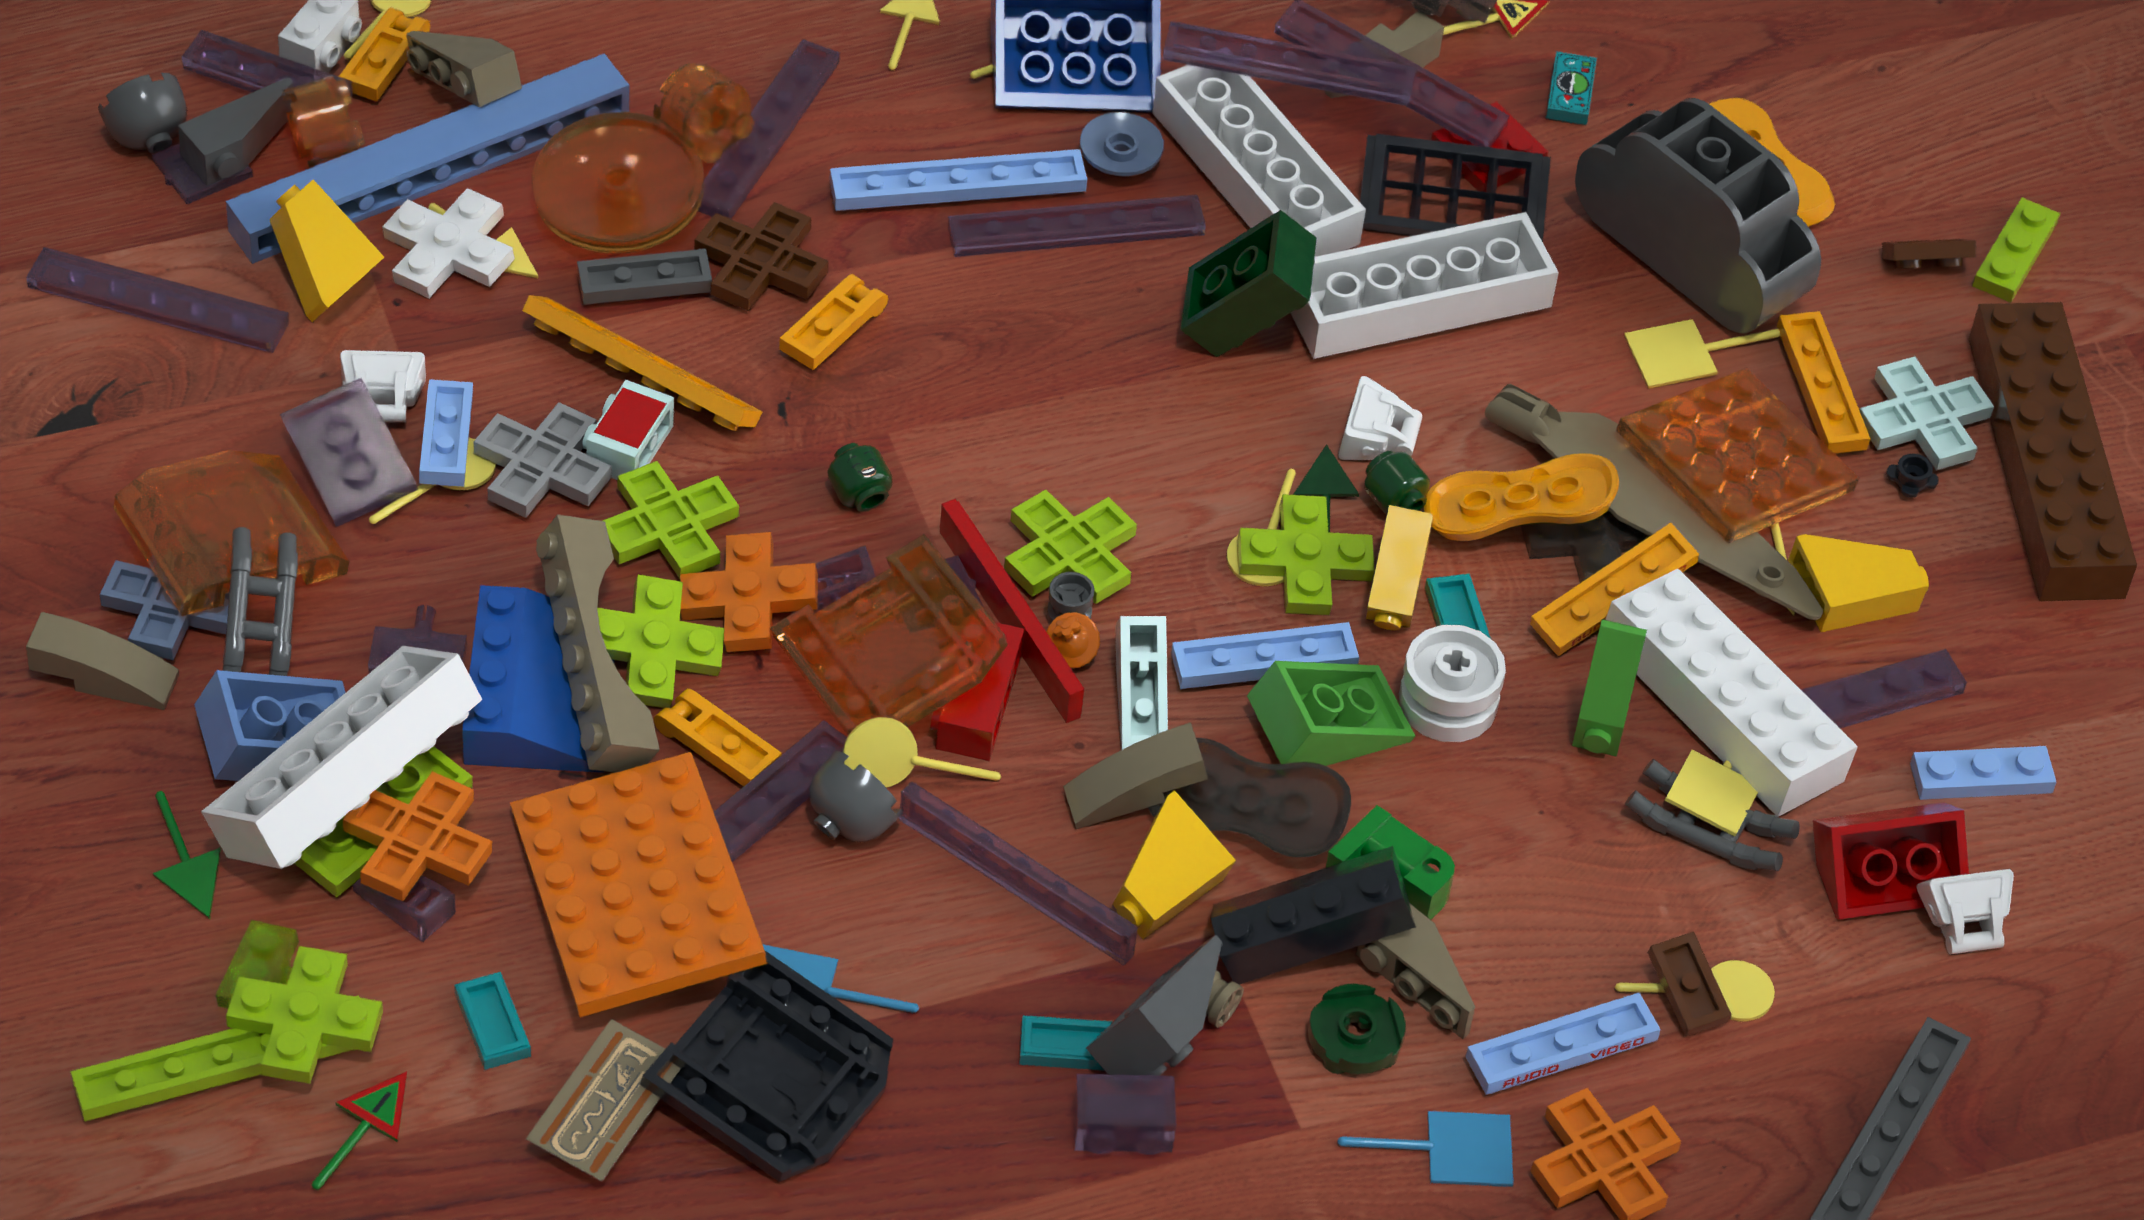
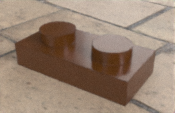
(1947, 252)
(1689, 983)

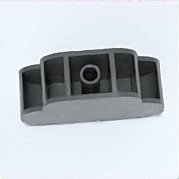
(1703, 211)

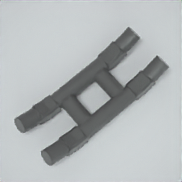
(282, 588)
(1723, 844)

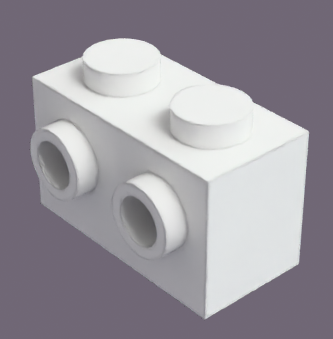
(321, 33)

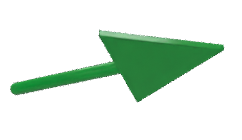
(193, 877)

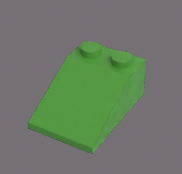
(1328, 711)

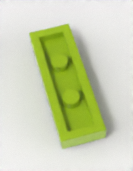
(2016, 250)

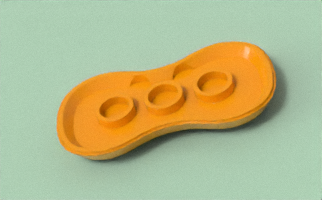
(1815, 196)
(1558, 491)

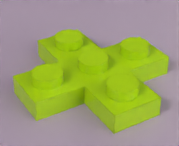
(669, 519)
(1070, 544)
(1305, 554)
(658, 642)
(304, 1014)

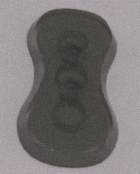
(1284, 806)

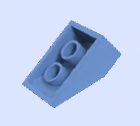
(255, 714)

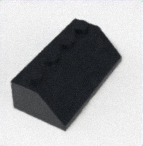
(1312, 916)

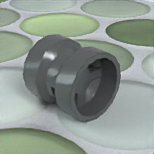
(1069, 594)

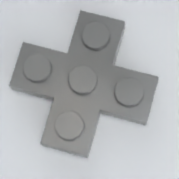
(541, 460)

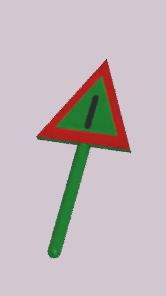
(375, 1107)

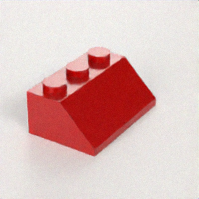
(1880, 857)

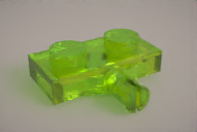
(260, 956)

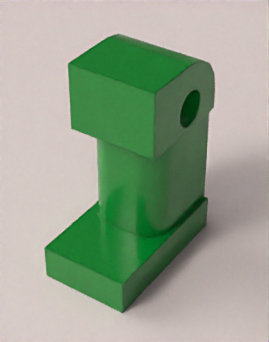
(1424, 886)

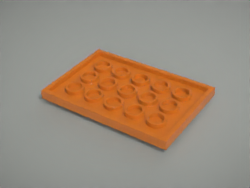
(637, 884)

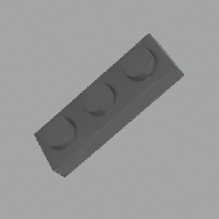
(644, 276)

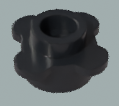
(1913, 474)

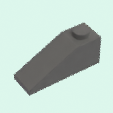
(234, 133)

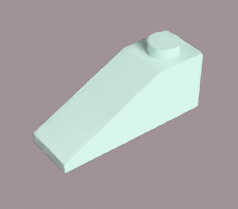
(1141, 677)

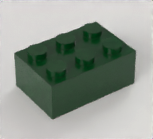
(1249, 284)

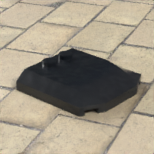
(775, 1069)

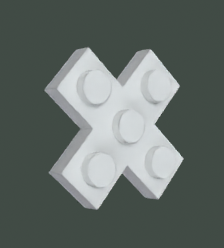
(448, 243)

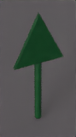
(1327, 480)

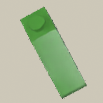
(1609, 687)

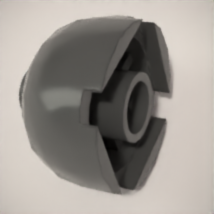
(145, 113)
(850, 801)

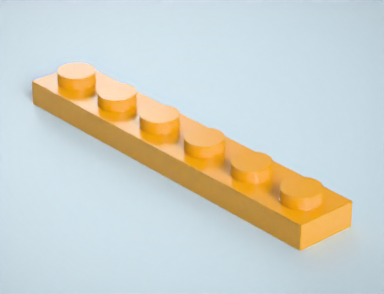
(656, 371)

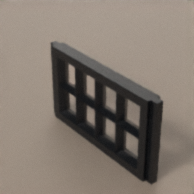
(1375, 182)

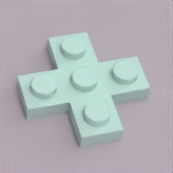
(1926, 413)

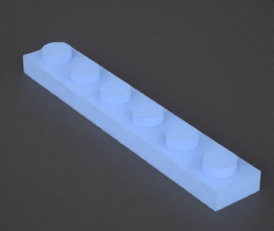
(957, 179)

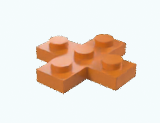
(748, 591)
(418, 837)
(1605, 1156)

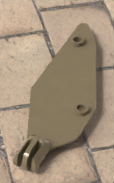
(1648, 499)

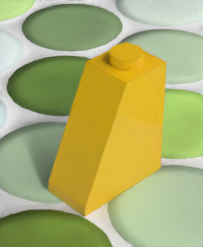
(320, 247)
(1399, 568)
(1858, 580)
(1172, 868)

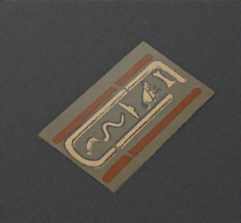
(601, 1102)

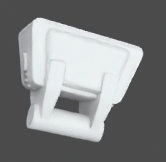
(390, 377)
(1376, 424)
(1966, 900)

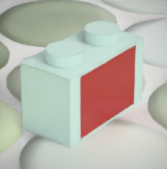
(630, 428)

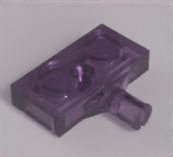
(389, 640)

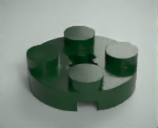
(1350, 1052)

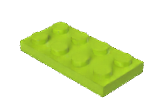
(340, 857)

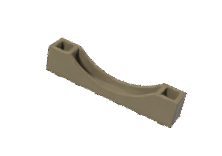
(611, 718)

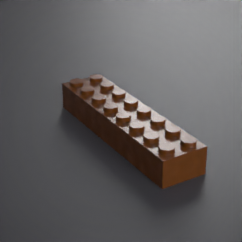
(2052, 452)

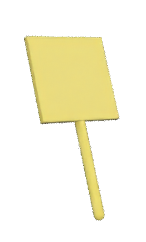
(1678, 353)
(1712, 792)

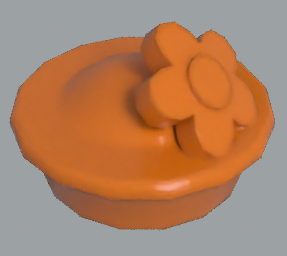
(1075, 638)

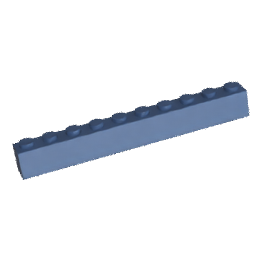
(438, 151)

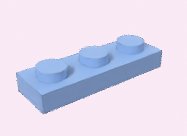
(446, 433)
(1983, 772)

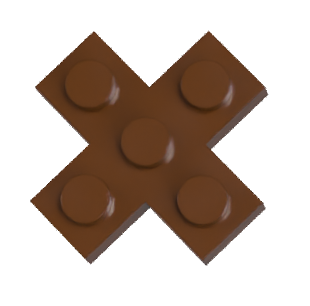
(761, 256)

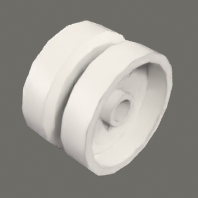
(1452, 683)

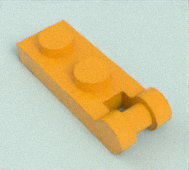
(382, 54)
(832, 321)
(716, 737)

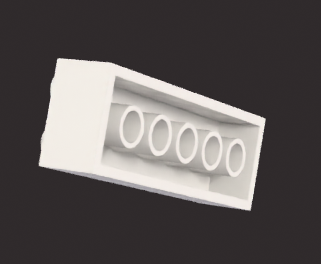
(1256, 154)
(1426, 285)
(1733, 694)
(342, 757)

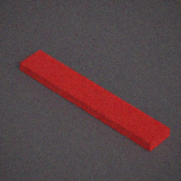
(1012, 610)

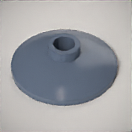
(1121, 144)

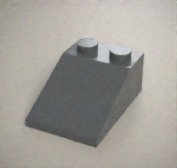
(1161, 1018)

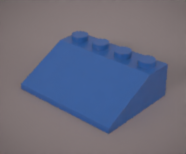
(1076, 54)
(523, 687)

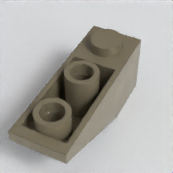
(465, 65)
(1423, 972)

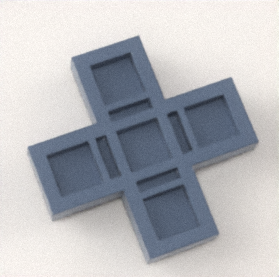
(159, 623)

